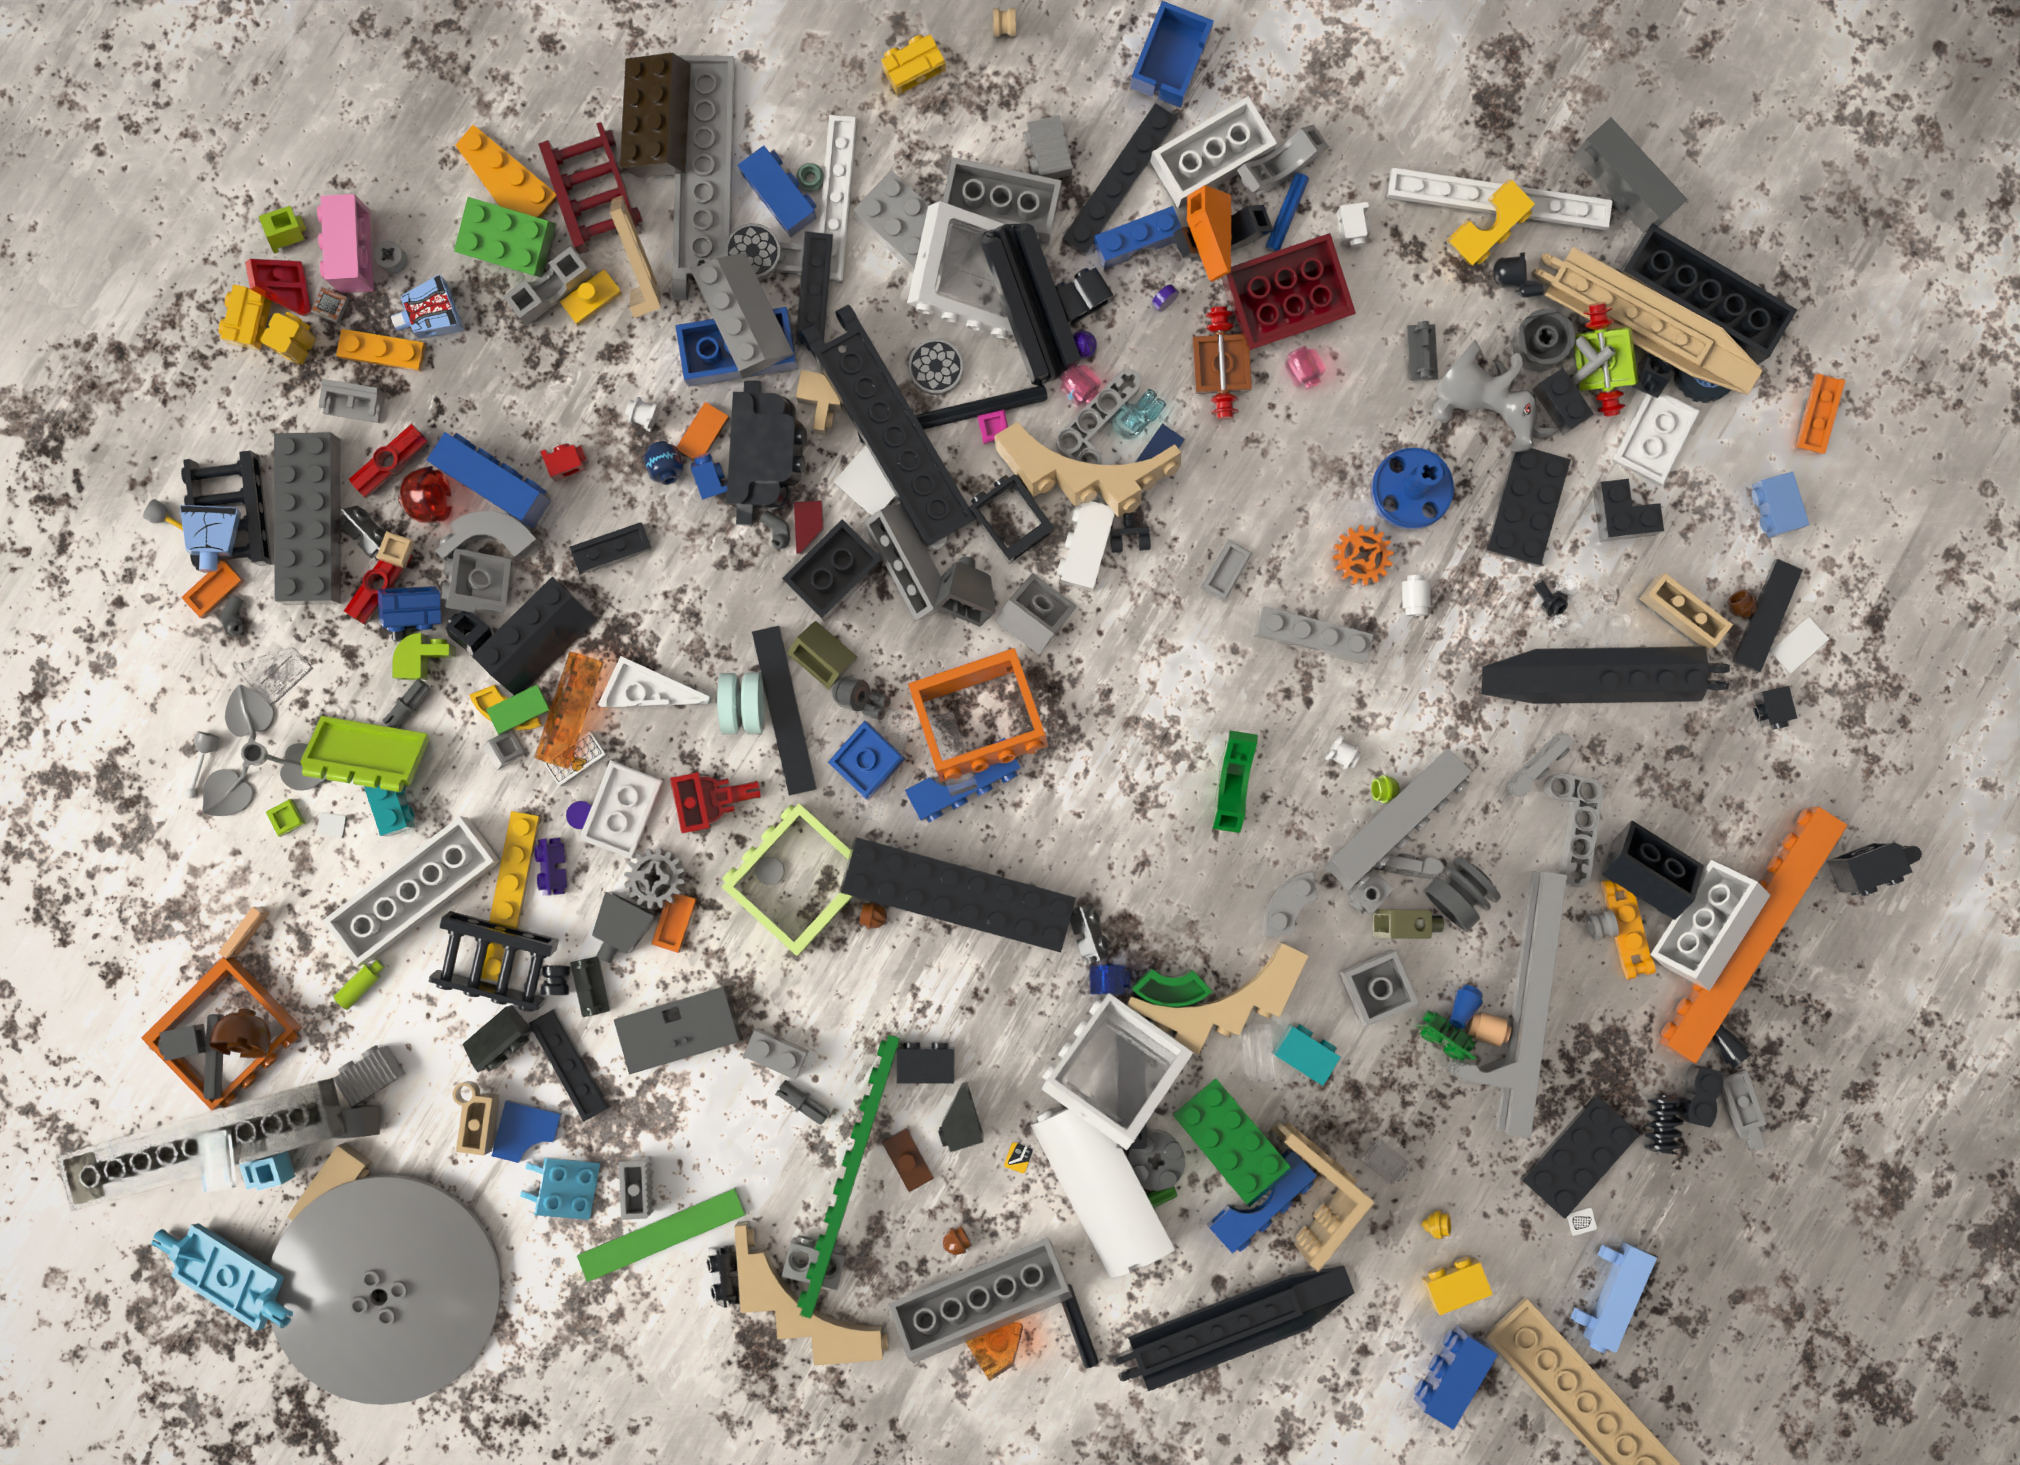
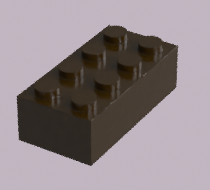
(655, 115)

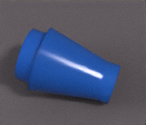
(1466, 1004)

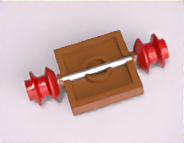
(1221, 363)

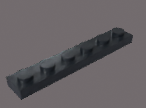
(1120, 179)

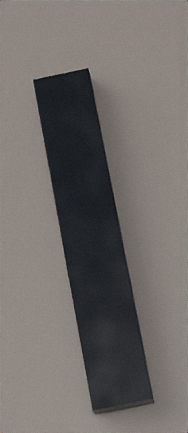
(784, 710)

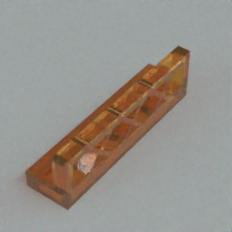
(568, 710)

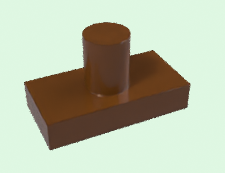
(907, 1159)

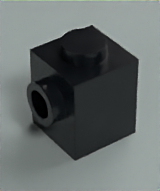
(1774, 707)

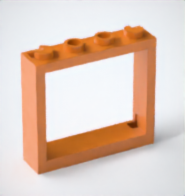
(965, 677)
(191, 1000)

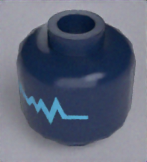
(663, 462)

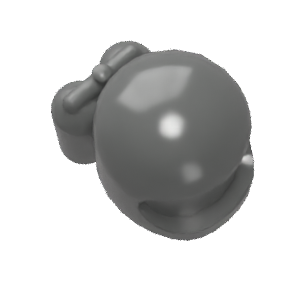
(856, 696)

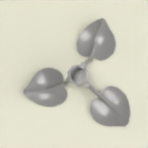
(225, 791)

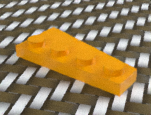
(504, 176)

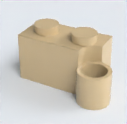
(476, 1120)

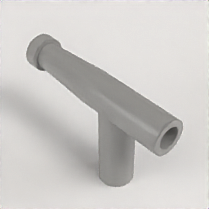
(1595, 359)

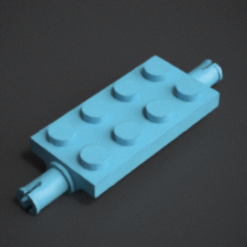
(225, 1276)

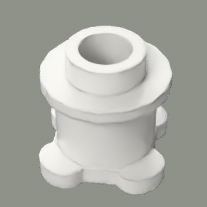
(642, 413)
(1343, 753)

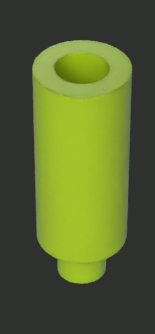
(359, 984)

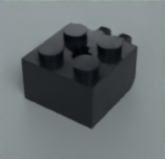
(1872, 866)

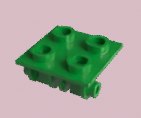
(1453, 1048)

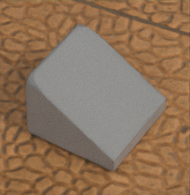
(503, 749)

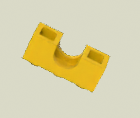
(1510, 206)

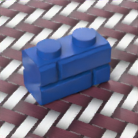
(409, 608)

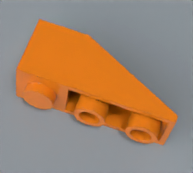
(1210, 226)

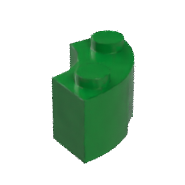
(1173, 990)

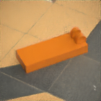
(1820, 414)

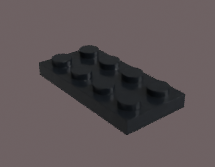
(1528, 506)
(1579, 1156)

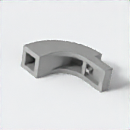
(1283, 162)
(492, 525)

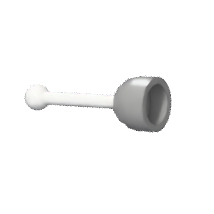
(204, 744)

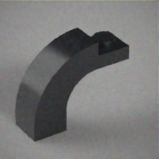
(1246, 227)

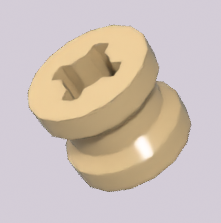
(1004, 22)

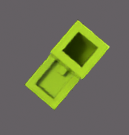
(412, 656)

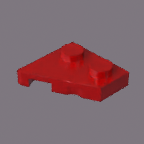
(280, 282)

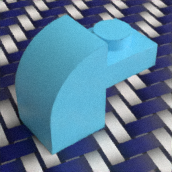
(267, 1171)

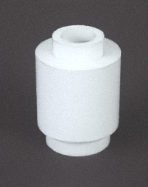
(1416, 595)

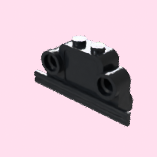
(763, 451)

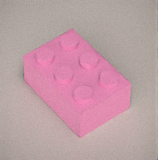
(346, 243)

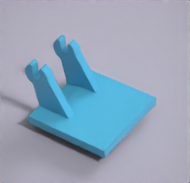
(565, 1188)

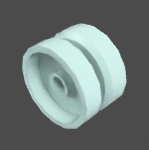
(740, 702)

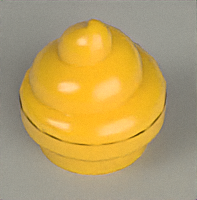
(1438, 1224)

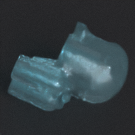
(1134, 418)

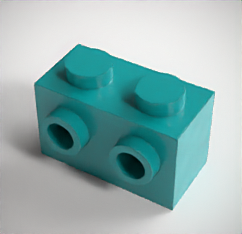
(390, 810)

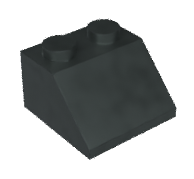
(961, 1123)

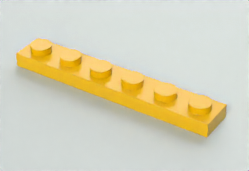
(511, 883)

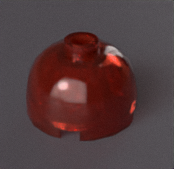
(424, 495)

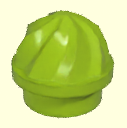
(1384, 788)

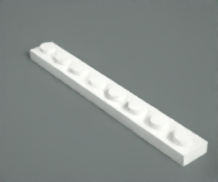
(1473, 196)

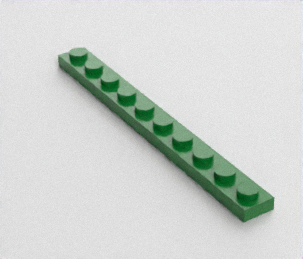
(844, 1187)

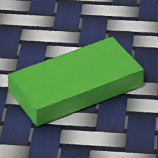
(518, 709)

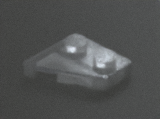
(274, 673)

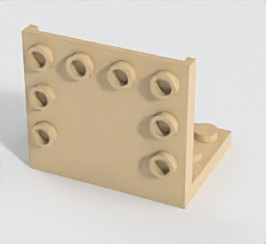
(1343, 1211)

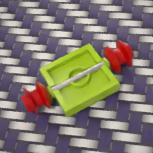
(1615, 372)

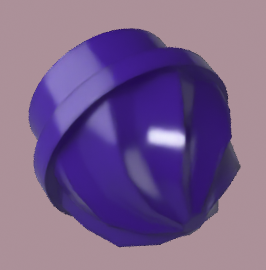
(1085, 343)

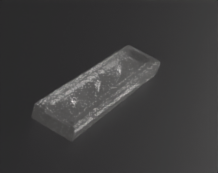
(897, 732)

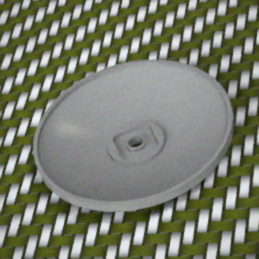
(417, 1249)

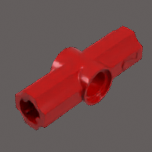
(403, 449)
(366, 598)

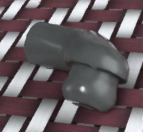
(230, 617)

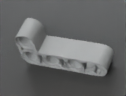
(1100, 415)
(1573, 830)

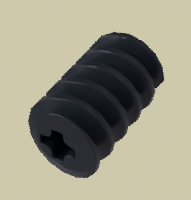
(1665, 1123)

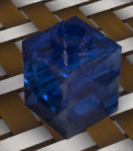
(1108, 979)

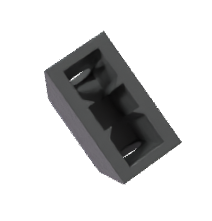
(966, 593)
(620, 925)

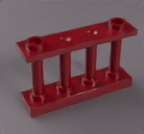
(563, 183)

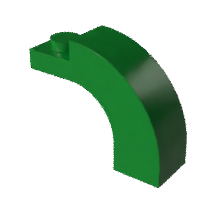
(1233, 781)

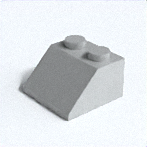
(1035, 613)

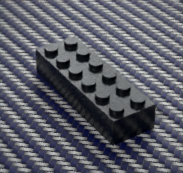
(1710, 290)

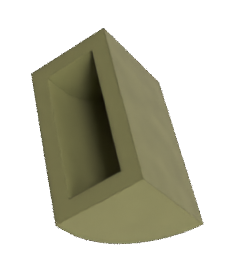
(821, 654)

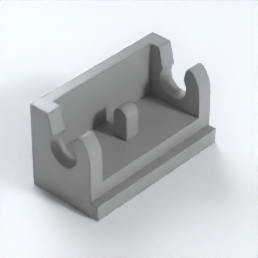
(351, 401)

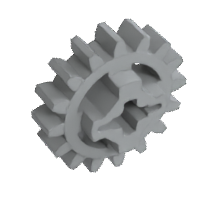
(656, 867)

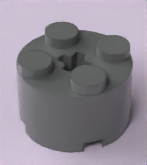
(1551, 327)
(1165, 1173)

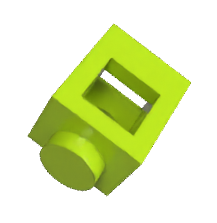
(282, 228)

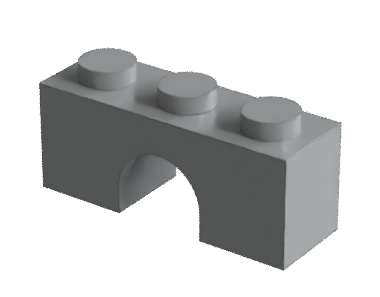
(535, 298)

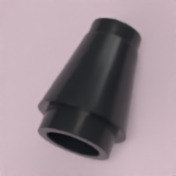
(1730, 1047)

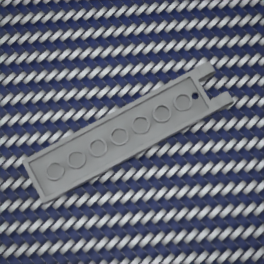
(705, 188)

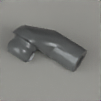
(779, 528)

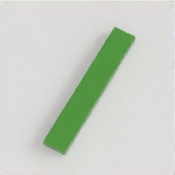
(661, 1234)

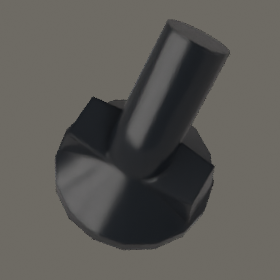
(1553, 603)

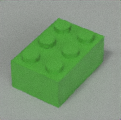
(505, 237)

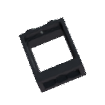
(1028, 541)

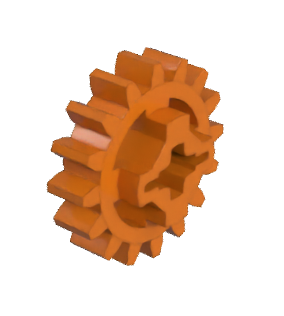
(1358, 545)

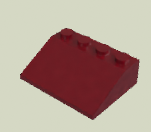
(1288, 291)

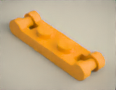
(1631, 935)

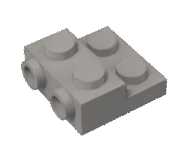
(476, 581)

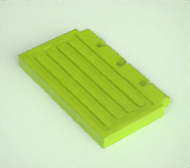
(363, 753)

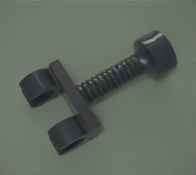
(1129, 529)

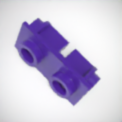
(548, 856)

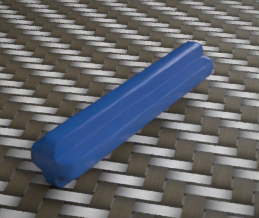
(1287, 212)

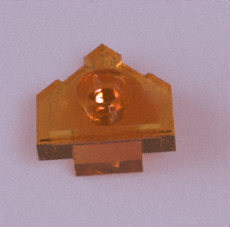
(997, 1349)

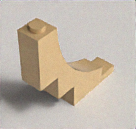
(765, 1290)

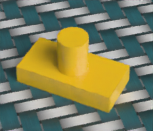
(591, 297)

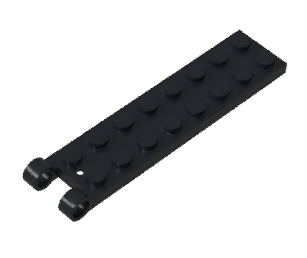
(889, 429)

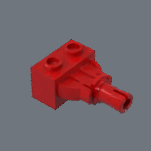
(701, 800)

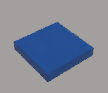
(866, 760)

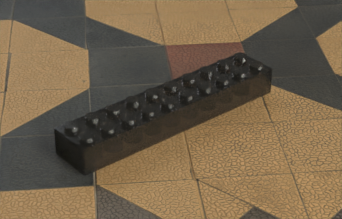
(172, 1152)

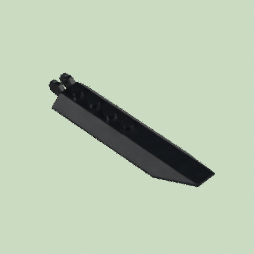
(1604, 675)
(1234, 1326)

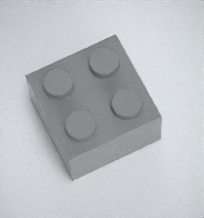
(1379, 987)

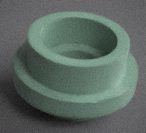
(806, 169)

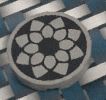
(759, 245)
(936, 366)

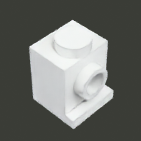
(1353, 224)

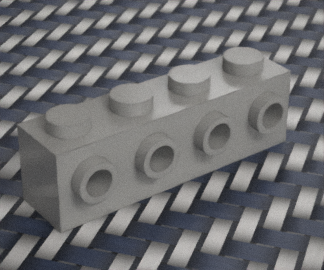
(905, 559)

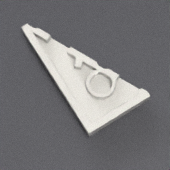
(639, 686)

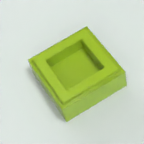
(285, 817)

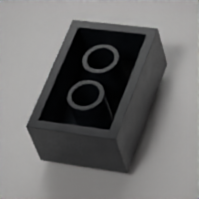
(833, 570)
(1653, 870)

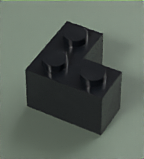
(1618, 517)

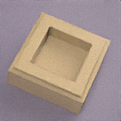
(395, 549)

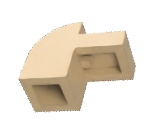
(817, 391)

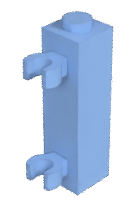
(1618, 1297)

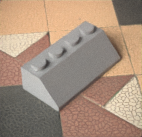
(742, 313)

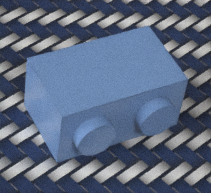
(1779, 504)

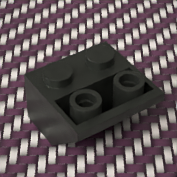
(496, 1038)

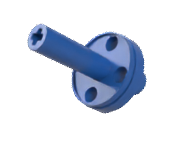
(1422, 482)

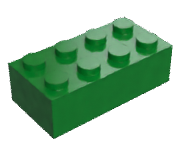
(1232, 1142)

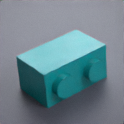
(1306, 1054)

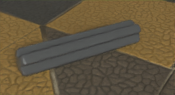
(213, 1064)

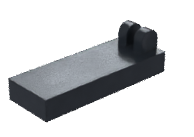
(610, 548)

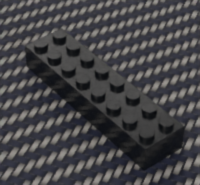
(957, 894)

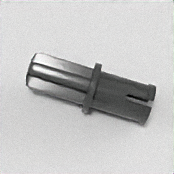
(406, 704)
(802, 1102)

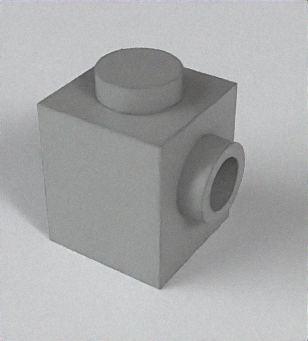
(1370, 895)

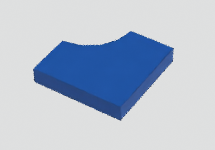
(523, 1127)

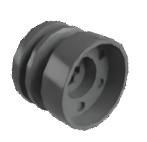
(1462, 893)

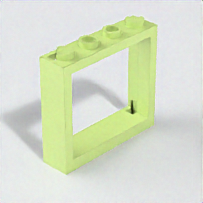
(753, 855)

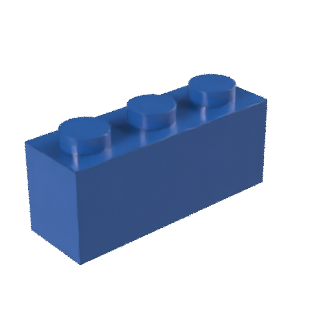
(778, 190)

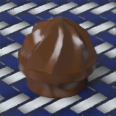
(1742, 604)

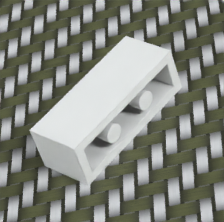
(1086, 545)

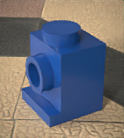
(708, 476)

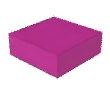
(992, 424)

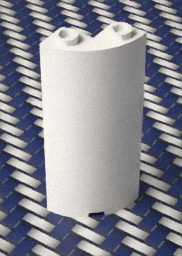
(1103, 1192)

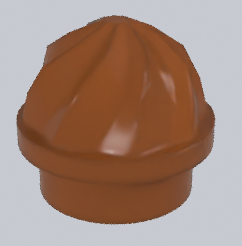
(872, 915)
(956, 1241)

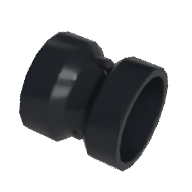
(555, 980)

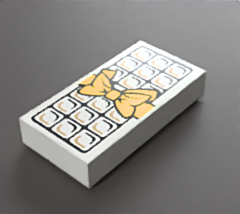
(585, 755)

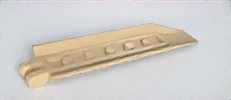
(1655, 320)

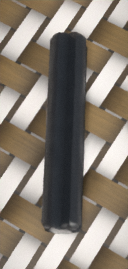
(1079, 1331)

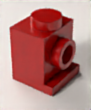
(564, 461)

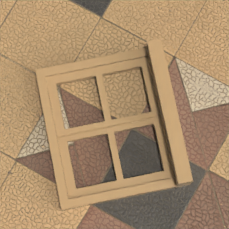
(648, 295)

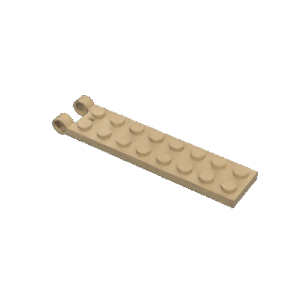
(1574, 1390)

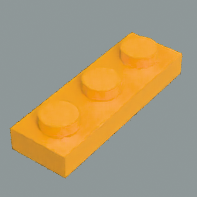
(381, 350)

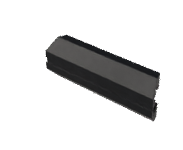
(1030, 301)

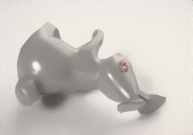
(1472, 388)

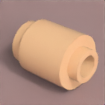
(1489, 1029)

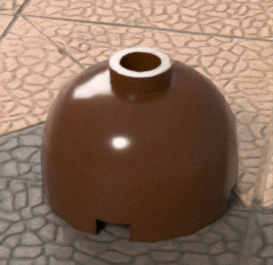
(241, 1034)

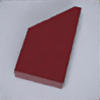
(808, 523)

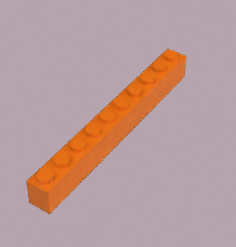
(1786, 882)

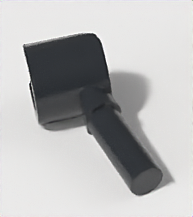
(399, 636)

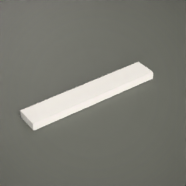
(837, 188)

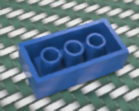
(708, 359)
(495, 483)

